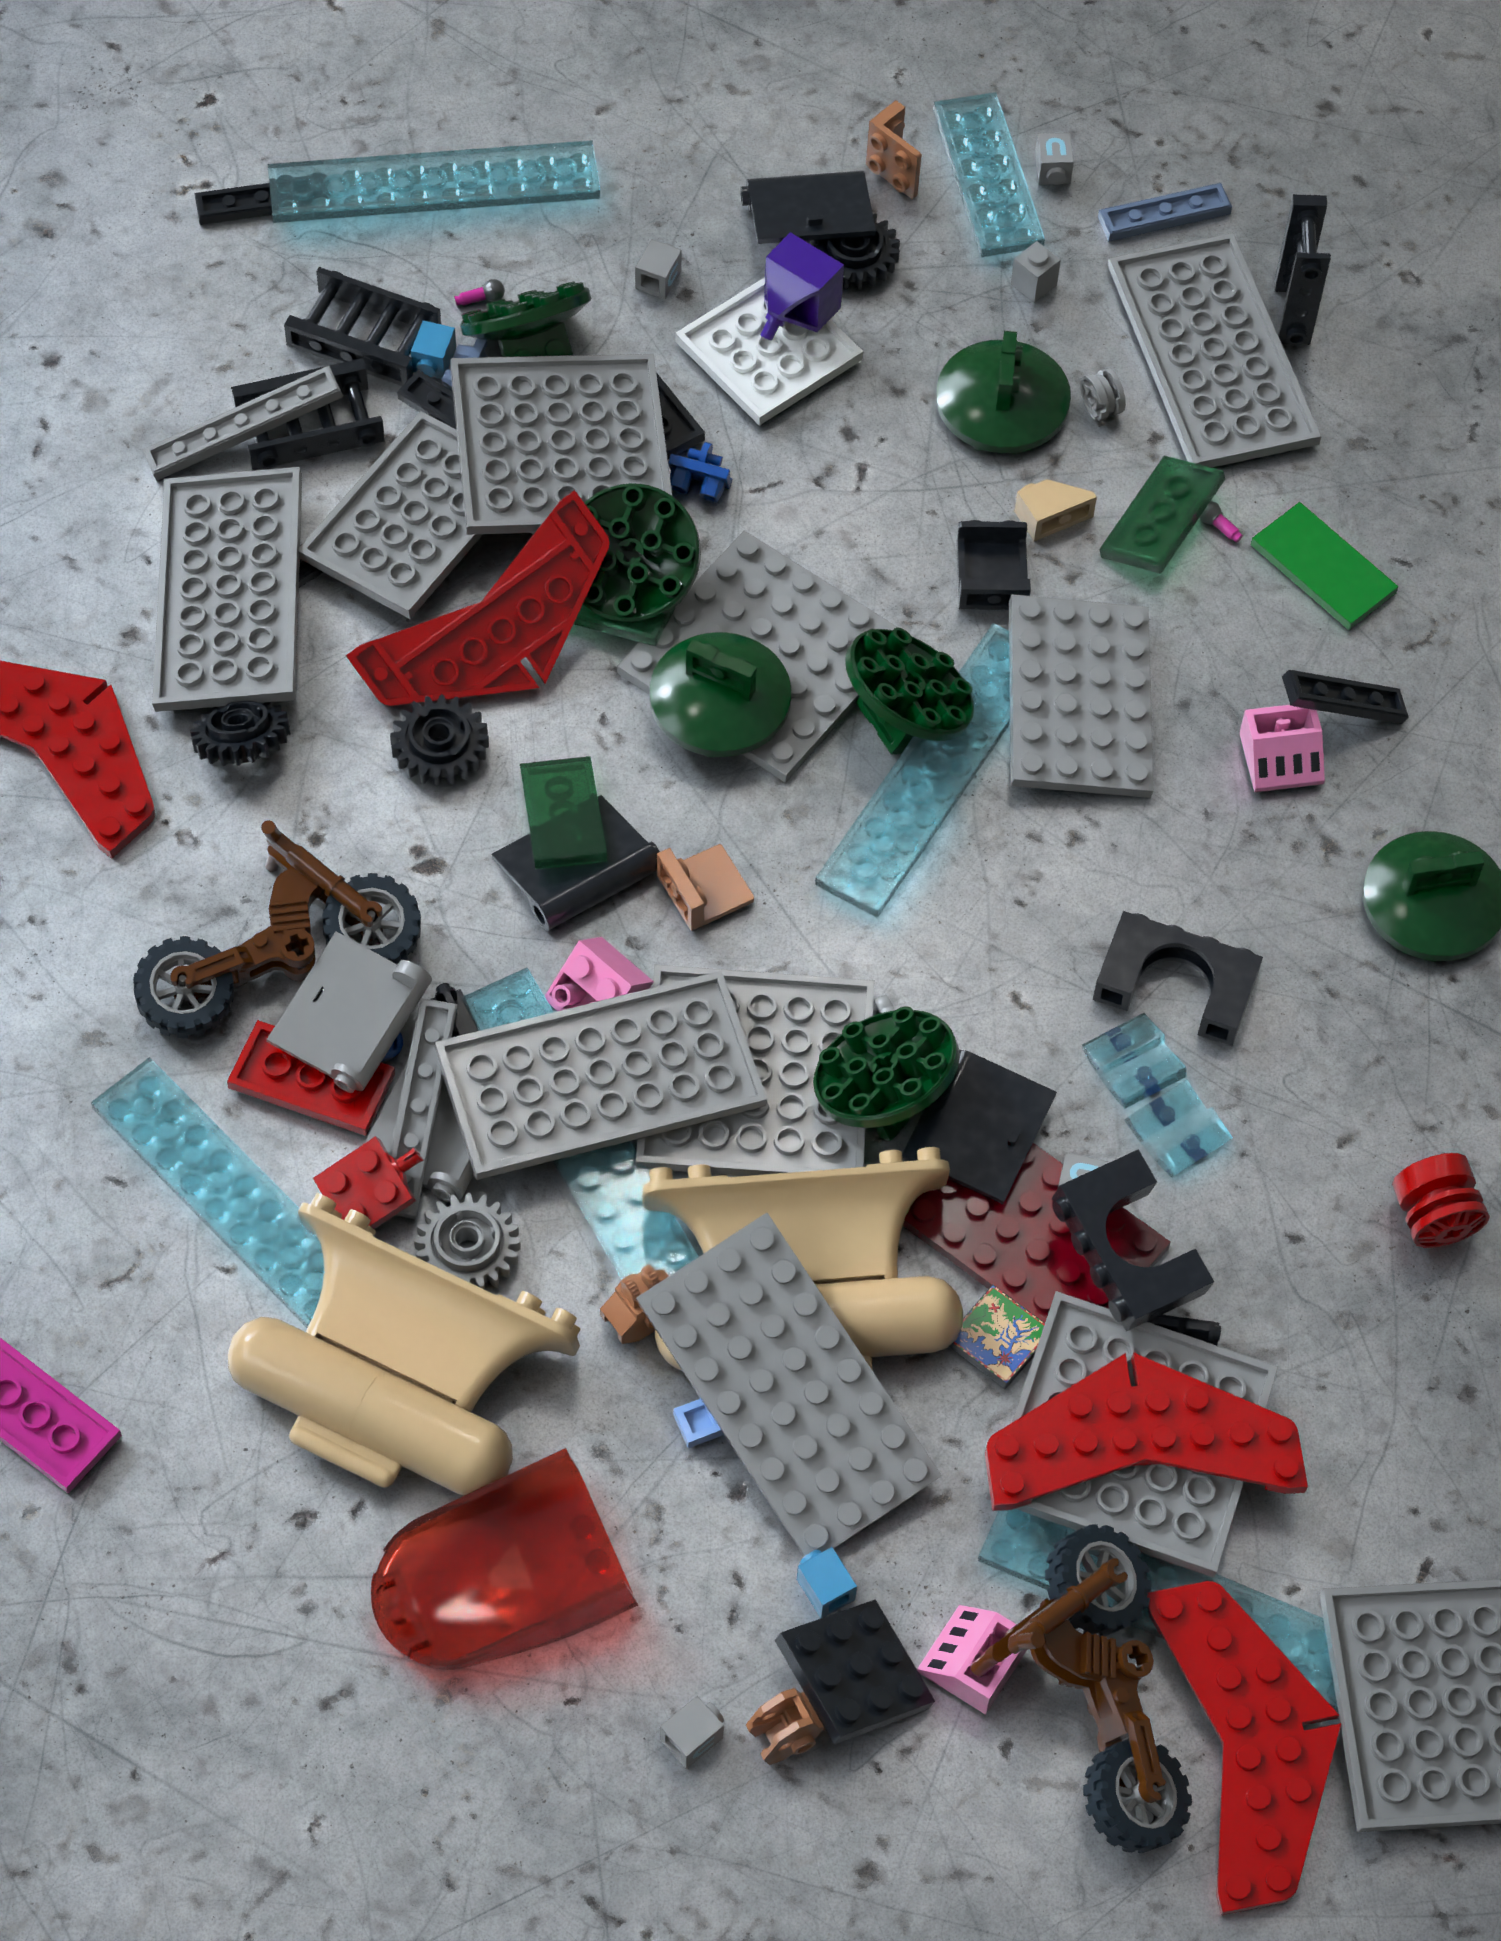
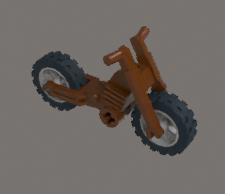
(216, 973)
(1107, 1681)

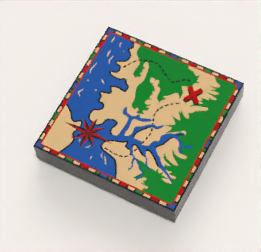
(998, 1336)

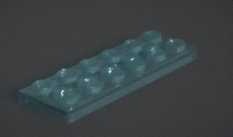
(988, 174)

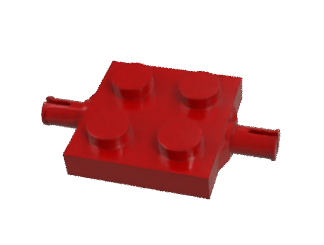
(369, 1182)

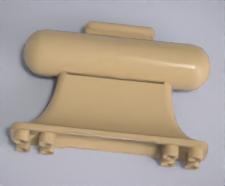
(842, 1232)
(394, 1360)

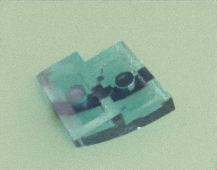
(1134, 1060)
(1178, 1129)

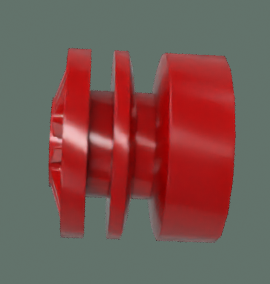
(1440, 1200)

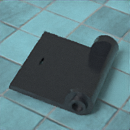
(809, 206)
(569, 890)
(977, 1119)

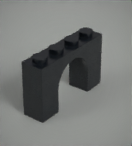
(1144, 943)
(1133, 1291)

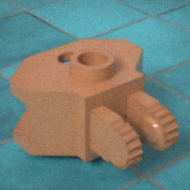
(623, 1309)
(788, 1724)

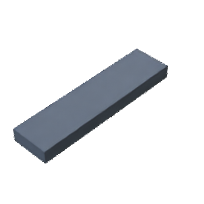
(1164, 212)

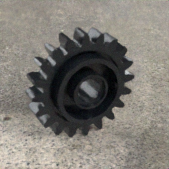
(864, 256)
(240, 732)
(462, 746)

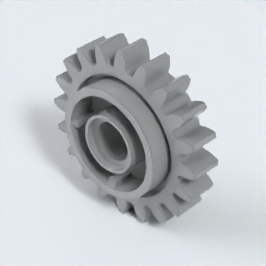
(475, 1222)

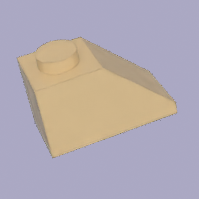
(1053, 507)

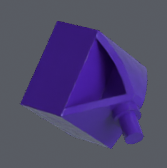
(800, 286)

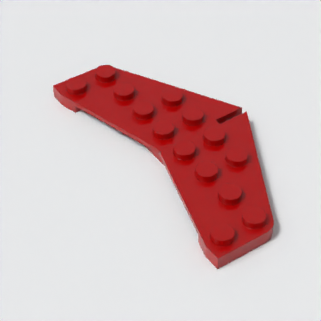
(519, 618)
(83, 744)
(1160, 1420)
(1269, 1761)

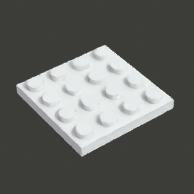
(759, 372)

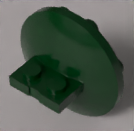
(531, 324)
(1003, 395)
(649, 554)
(907, 688)
(720, 694)
(1434, 896)
(886, 1069)

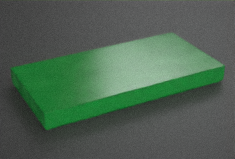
(1324, 565)

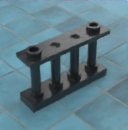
(1302, 269)
(340, 347)
(333, 438)

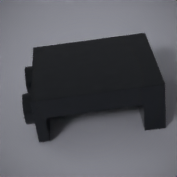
(991, 563)

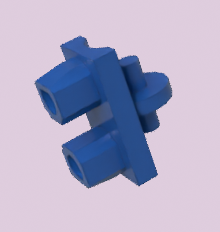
(713, 477)

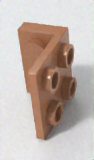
(890, 154)
(703, 885)

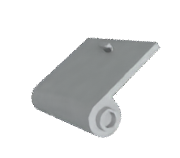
(356, 1015)
(448, 1161)

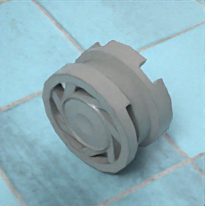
(1102, 394)

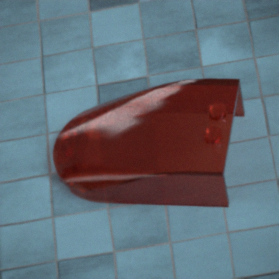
(500, 1571)

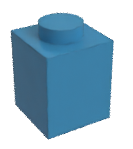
(433, 349)
(826, 1581)

